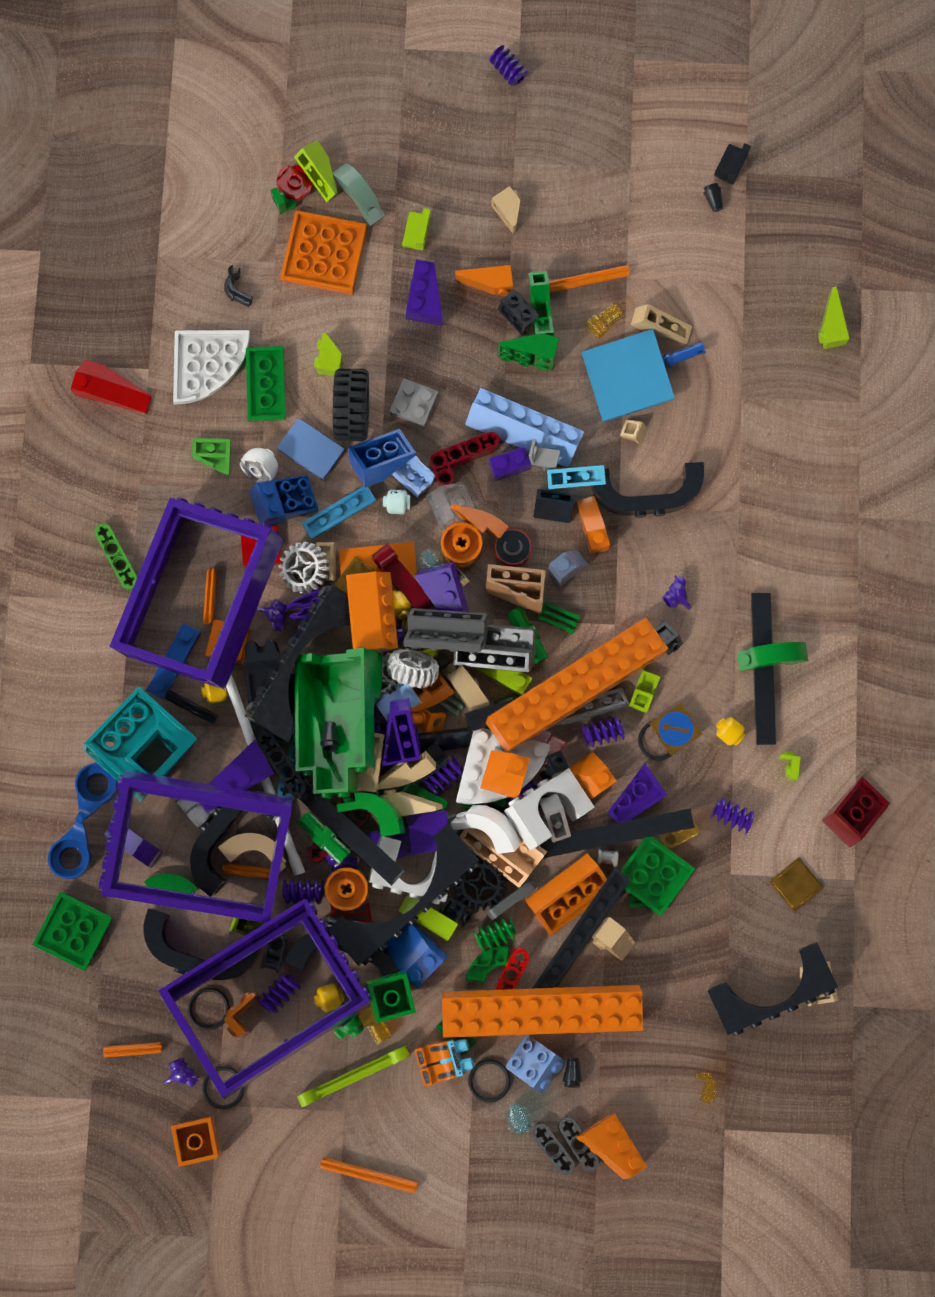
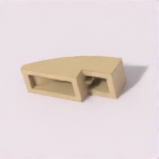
(407, 772)

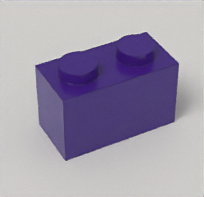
(509, 464)

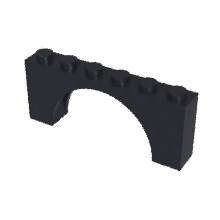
(738, 1014)

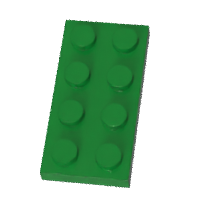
(265, 384)

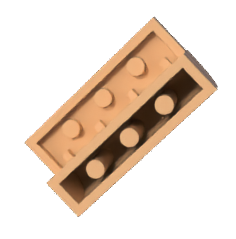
(514, 865)

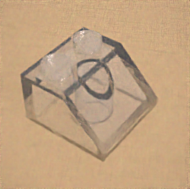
(443, 497)

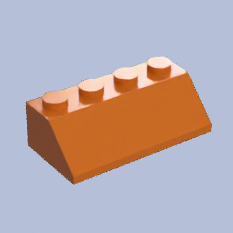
(372, 611)
(567, 894)

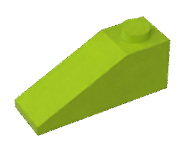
(317, 167)
(833, 327)
(512, 680)

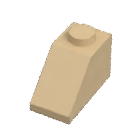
(507, 207)

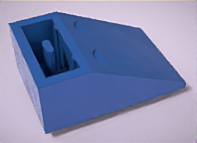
(283, 499)

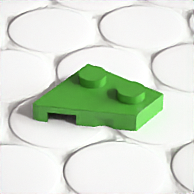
(213, 453)

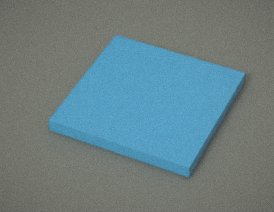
(628, 375)

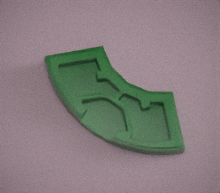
(171, 882)
(486, 963)

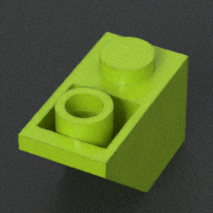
(329, 357)

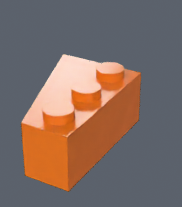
(614, 1146)

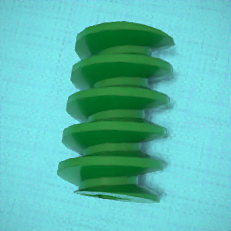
(495, 935)

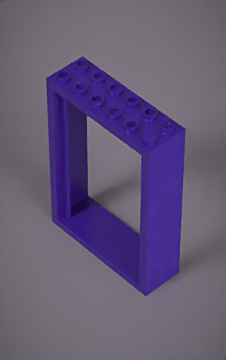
(242, 607)
(195, 792)
(328, 946)

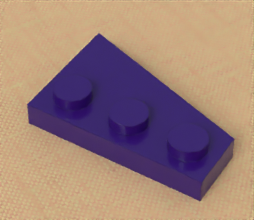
(637, 797)

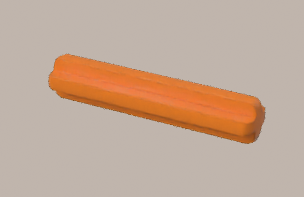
(210, 596)
(244, 870)
(132, 1049)

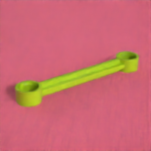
(353, 1076)

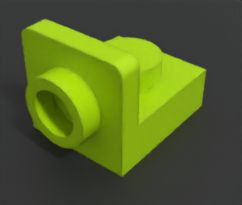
(792, 768)

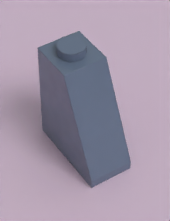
(566, 566)

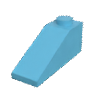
(576, 477)

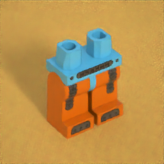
(449, 1055)

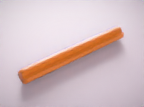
(589, 278)
(368, 1175)

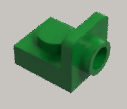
(282, 203)

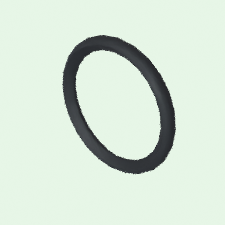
(644, 751)
(191, 1003)
(222, 1068)
(471, 1083)

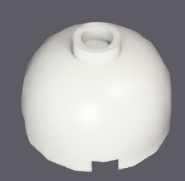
(260, 464)

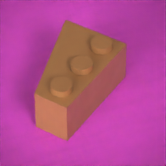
(517, 585)

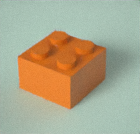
(196, 1141)

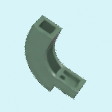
(360, 192)

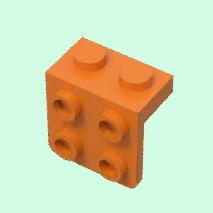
(235, 1027)

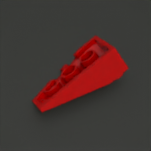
(103, 385)

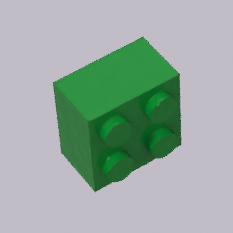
(390, 997)

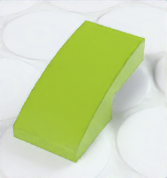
(644, 691)

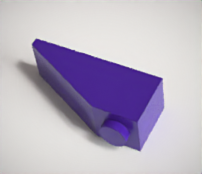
(140, 848)

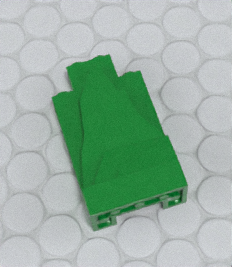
(343, 692)

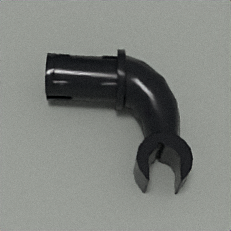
(232, 292)

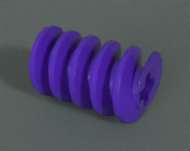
(507, 66)
(603, 731)
(444, 776)
(733, 815)
(302, 891)
(279, 993)

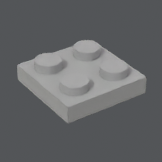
(413, 402)

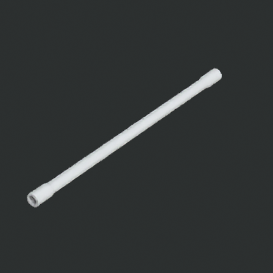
(294, 858)

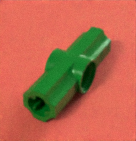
(519, 619)
(323, 837)

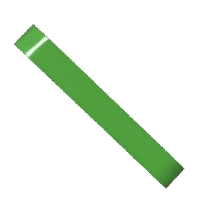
(116, 557)

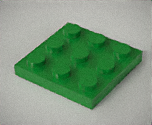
(655, 875)
(72, 931)

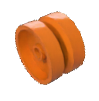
(463, 534)
(347, 879)

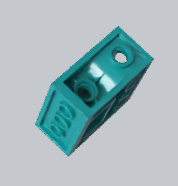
(142, 731)

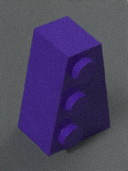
(424, 295)
(443, 587)
(401, 735)

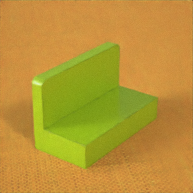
(417, 229)

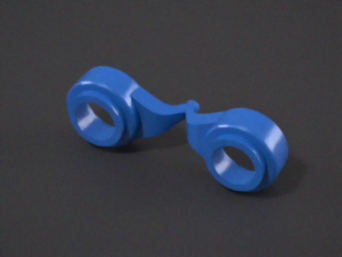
(77, 835)

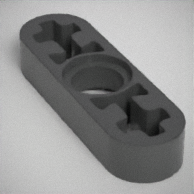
(511, 899)
(566, 1133)
(566, 1157)

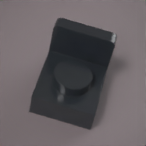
(669, 636)
(556, 764)
(456, 911)

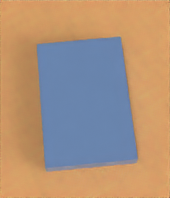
(310, 449)

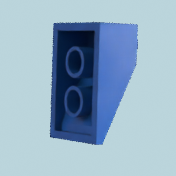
(380, 457)
(415, 954)

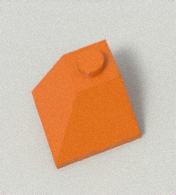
(505, 773)
(592, 775)

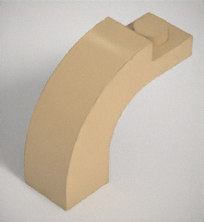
(465, 686)
(247, 842)

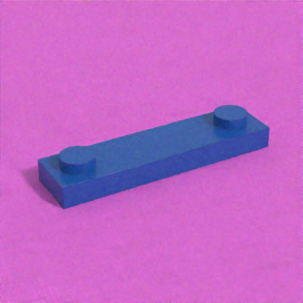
(178, 652)

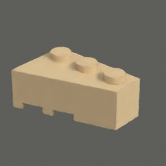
(613, 938)

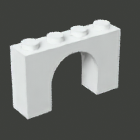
(525, 812)
(391, 848)

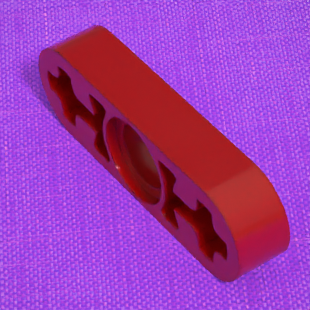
(522, 963)

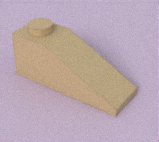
(663, 324)
(410, 804)

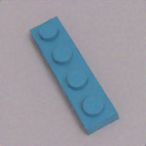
(338, 512)

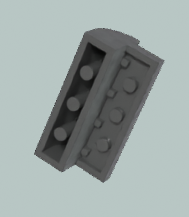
(447, 630)
(505, 650)

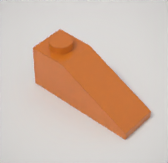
(489, 279)
(593, 525)

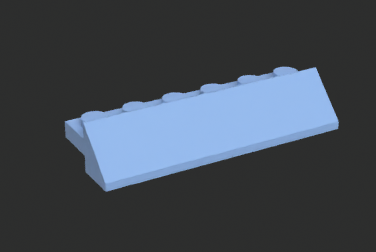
(521, 425)

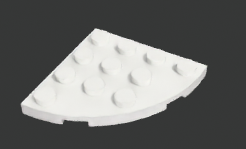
(206, 362)
(478, 755)

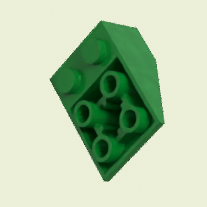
(532, 350)

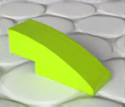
(431, 919)

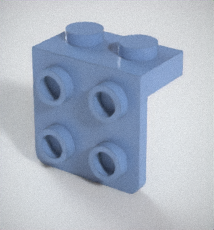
(535, 1064)

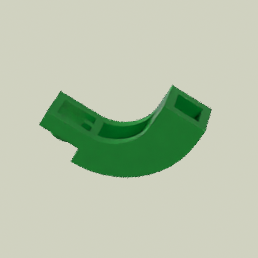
(540, 301)
(772, 654)
(384, 810)

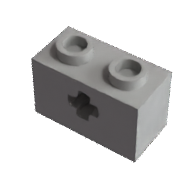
(554, 817)

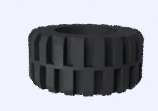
(350, 404)

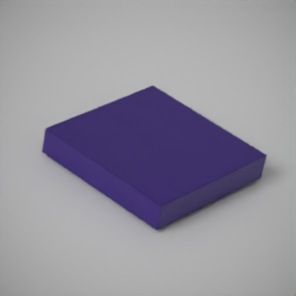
(423, 828)

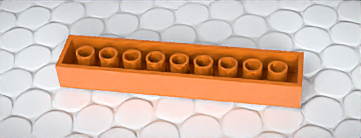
(576, 685)
(542, 1011)

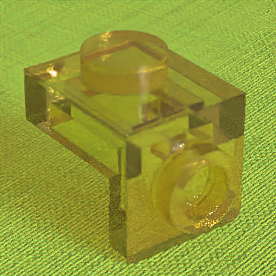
(709, 1091)

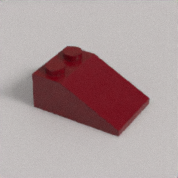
(856, 812)

